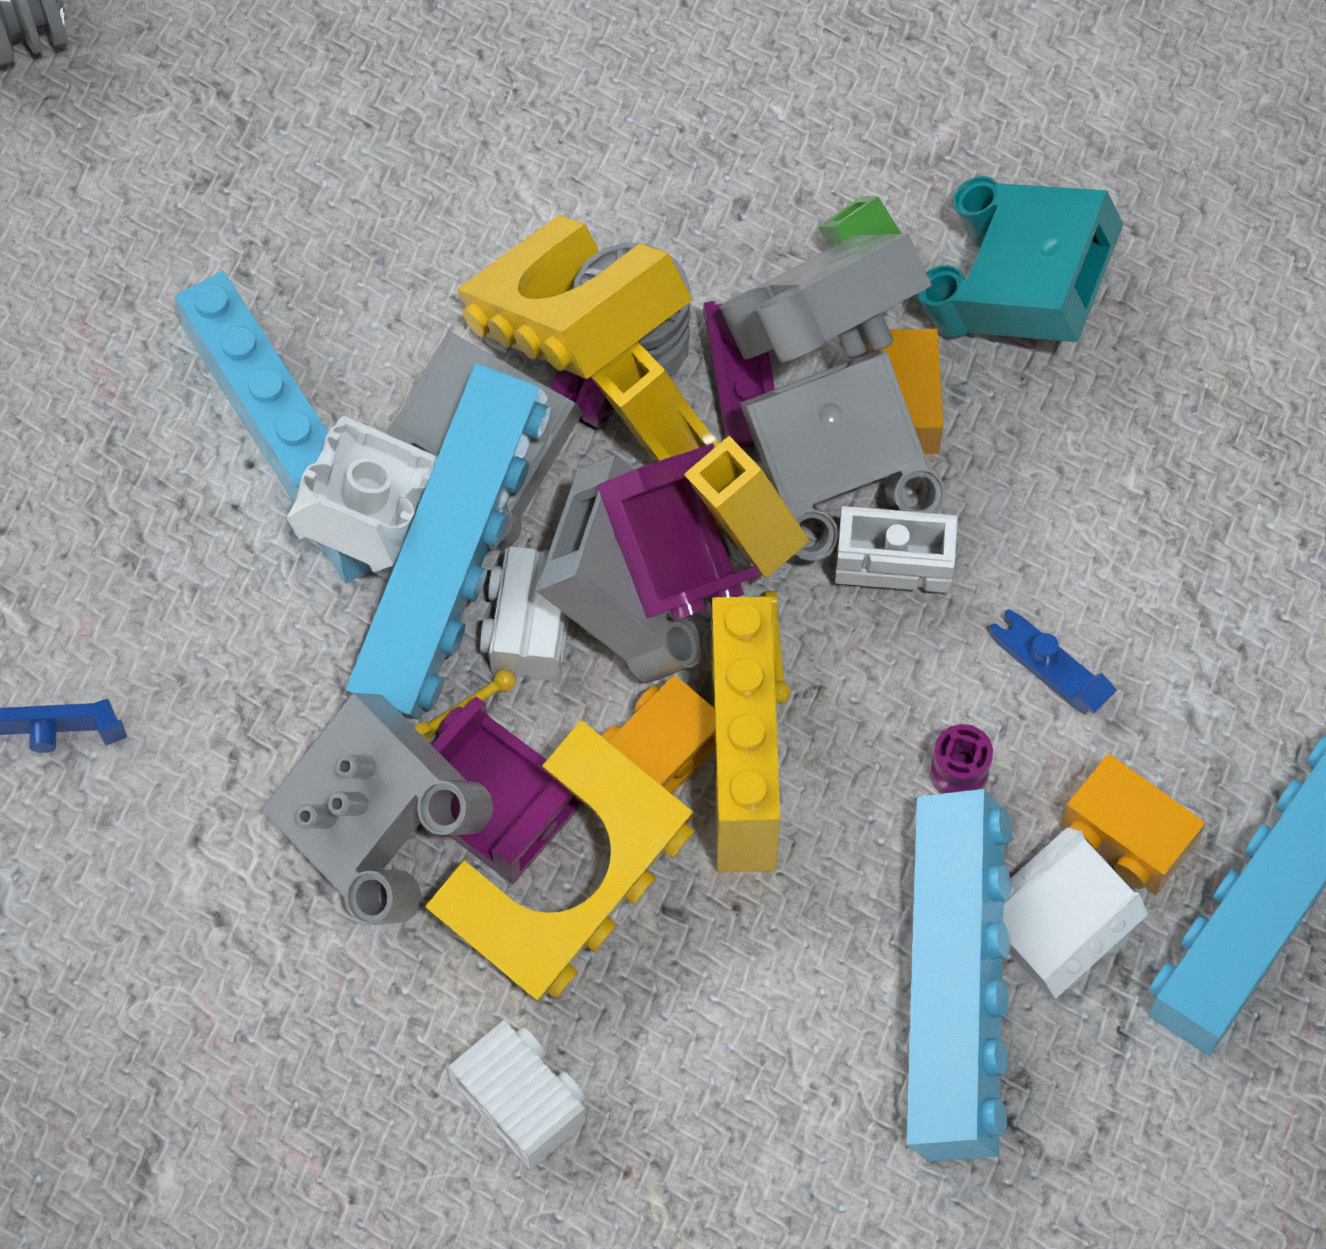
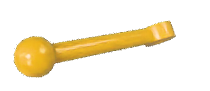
(503, 681)
(783, 690)

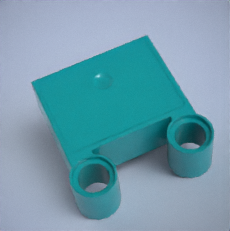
(1034, 265)

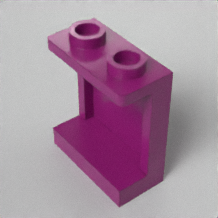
(670, 538)
(525, 798)

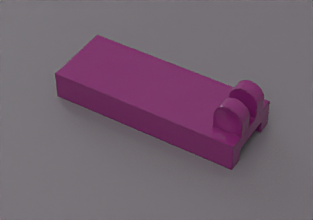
(734, 377)

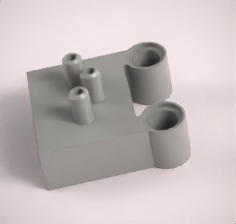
(828, 298)
(435, 399)
(838, 436)
(594, 588)
(362, 799)

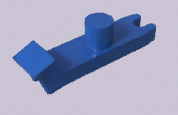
(1051, 664)
(47, 720)

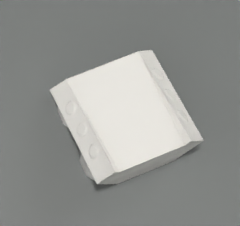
(361, 493)
(1068, 912)

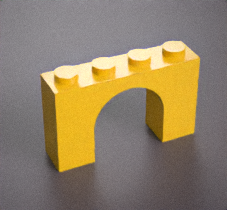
(532, 302)
(725, 479)
(745, 734)
(541, 946)

